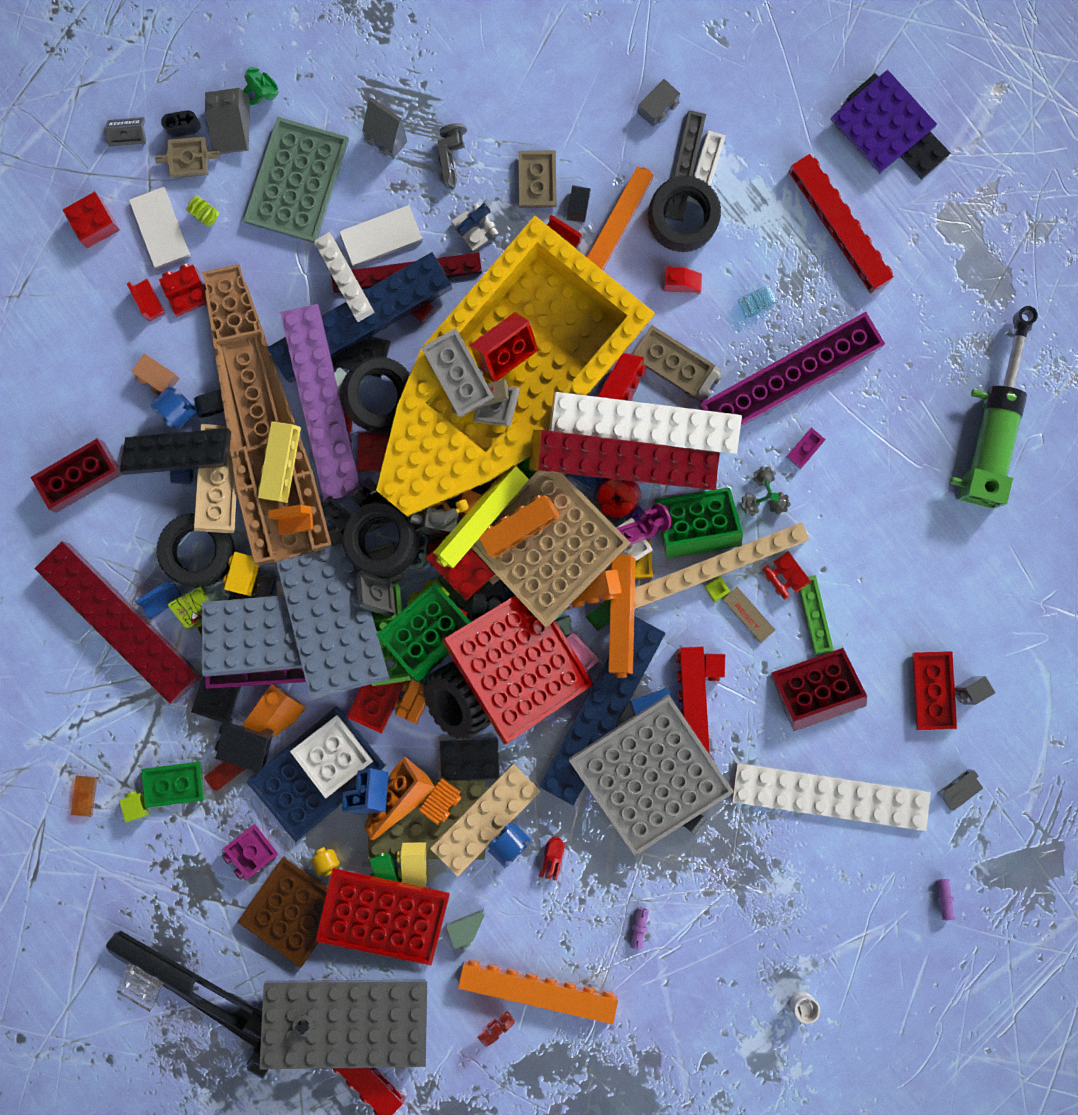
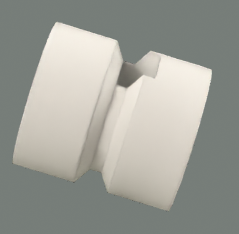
(805, 1007)

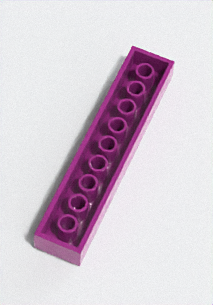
(798, 370)

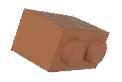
(154, 374)

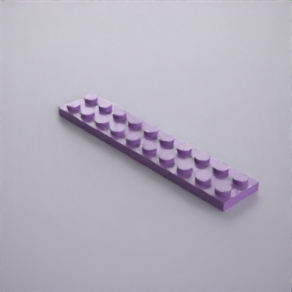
(320, 401)

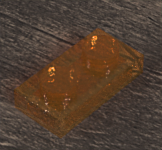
(84, 796)

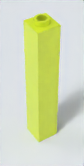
(480, 517)

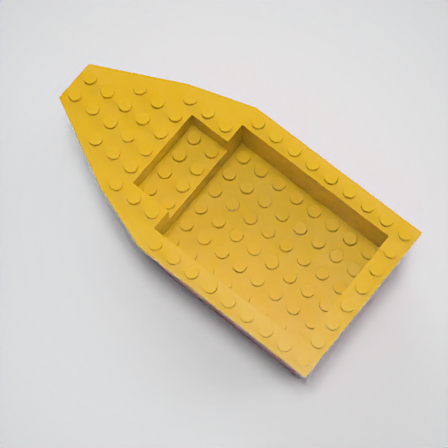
(580, 329)

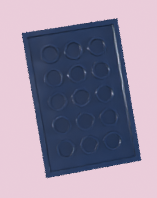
(291, 792)

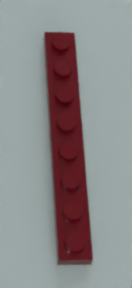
(451, 265)

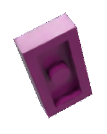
(805, 448)

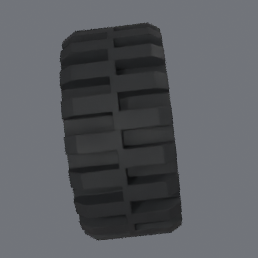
(453, 703)

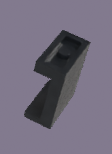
(243, 746)

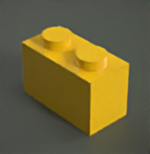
(241, 574)

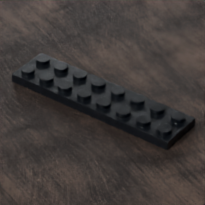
(220, 702)

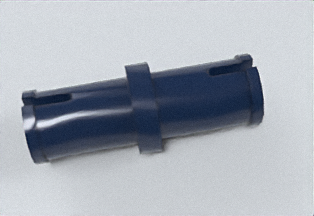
(473, 219)

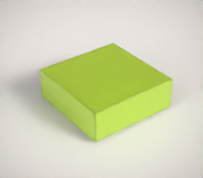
(717, 589)

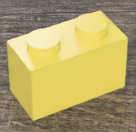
(413, 864)

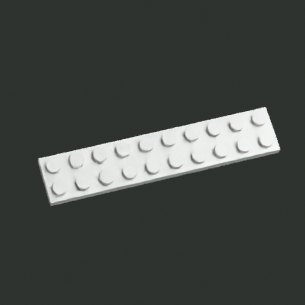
(645, 422)
(831, 797)

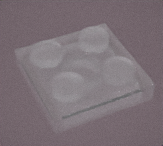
(139, 987)

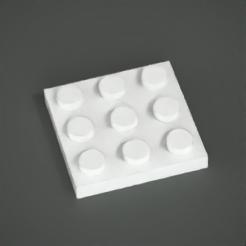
(331, 756)

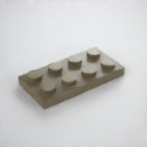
(673, 361)

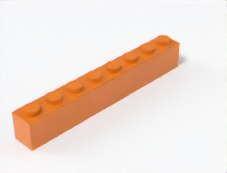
(538, 992)

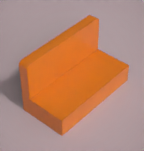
(293, 519)

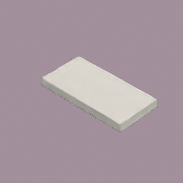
(160, 228)
(381, 236)

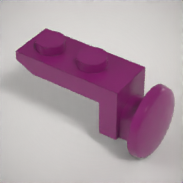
(645, 528)

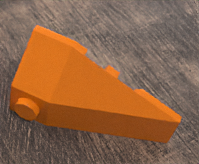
(274, 711)
(405, 792)

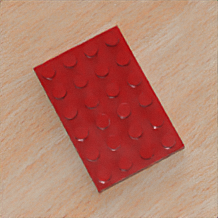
(382, 916)

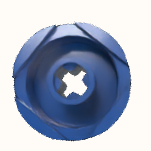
(174, 407)
(509, 845)

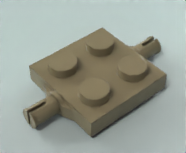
(187, 157)

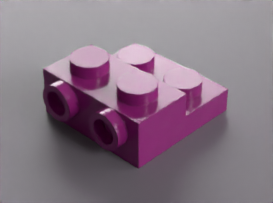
(249, 853)

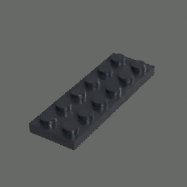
(924, 154)
(176, 451)

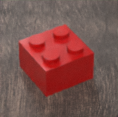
(90, 219)

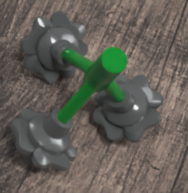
(777, 502)

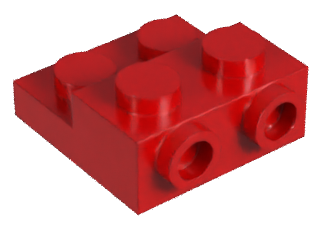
(184, 289)

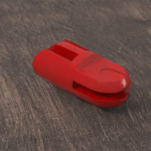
(552, 858)

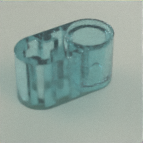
(757, 301)

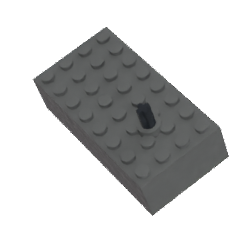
(343, 1024)

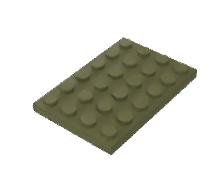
(420, 829)

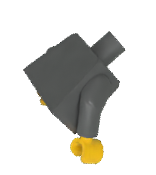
(437, 522)

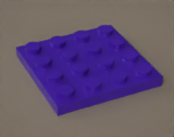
(883, 121)

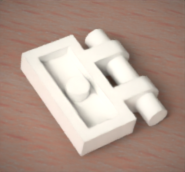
(476, 237)

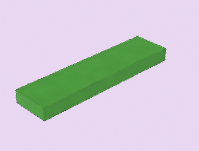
(816, 617)

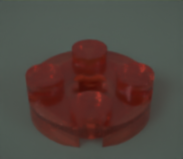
(496, 1028)

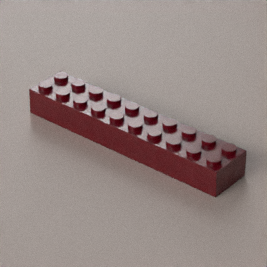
(623, 460)
(118, 622)

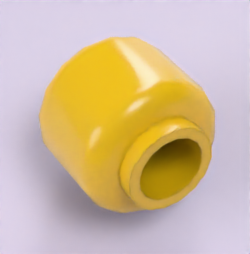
(324, 862)

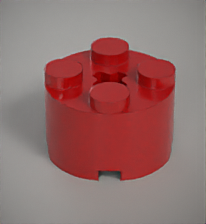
(612, 504)

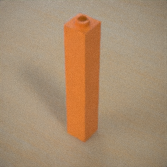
(621, 217)
(622, 618)

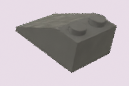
(228, 120)
(383, 129)

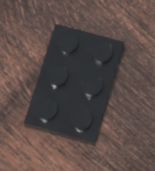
(469, 759)

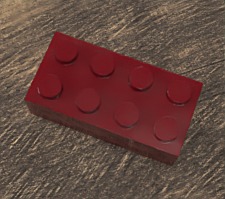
(76, 475)

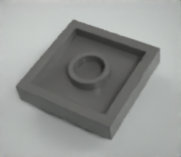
(375, 594)

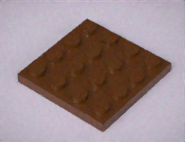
(287, 911)

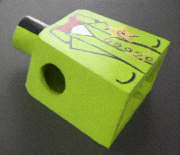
(189, 608)

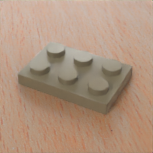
(537, 179)

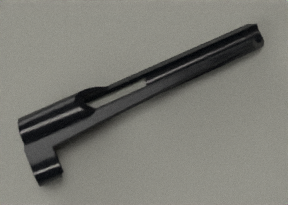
(180, 980)

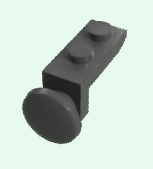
(452, 141)

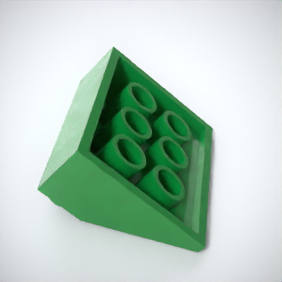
(701, 523)
(418, 631)

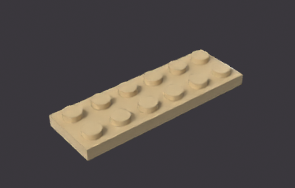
(215, 496)
(485, 819)

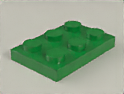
(173, 784)

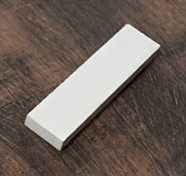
(708, 159)

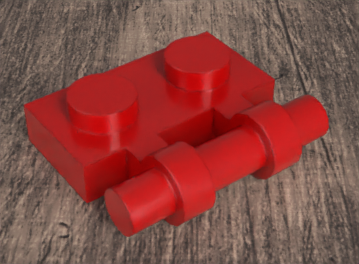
(791, 572)

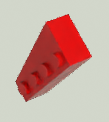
(624, 378)

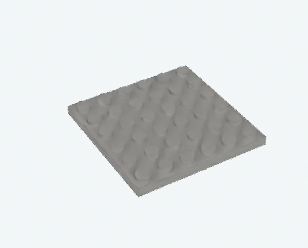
(651, 775)

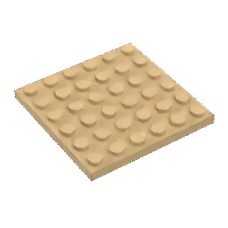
(562, 557)

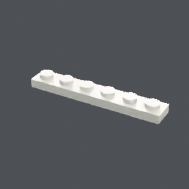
(344, 277)

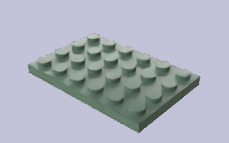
(296, 180)

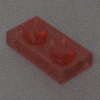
(222, 775)

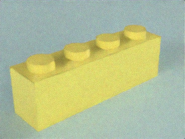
(279, 462)

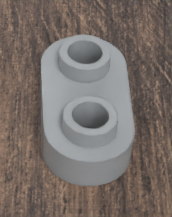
(705, 390)

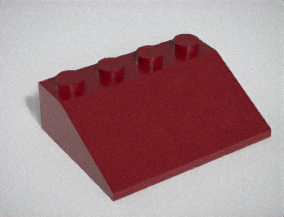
(819, 689)

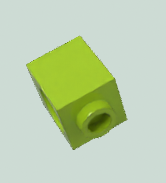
(133, 806)

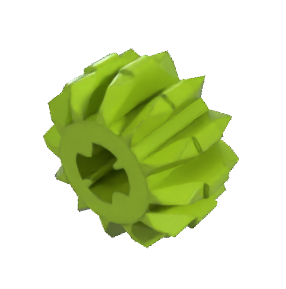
(202, 211)

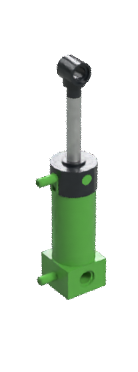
(1003, 408)

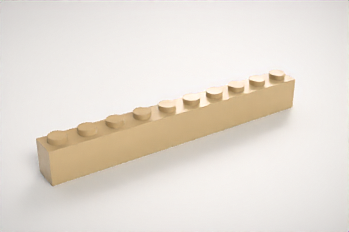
(720, 565)

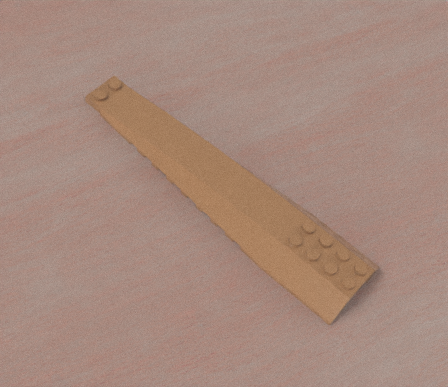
(252, 400)

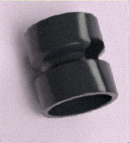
(359, 494)
(483, 604)

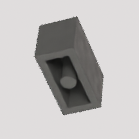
(658, 103)
(974, 690)

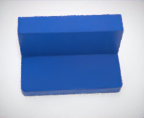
(159, 598)

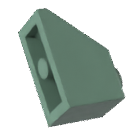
(465, 929)

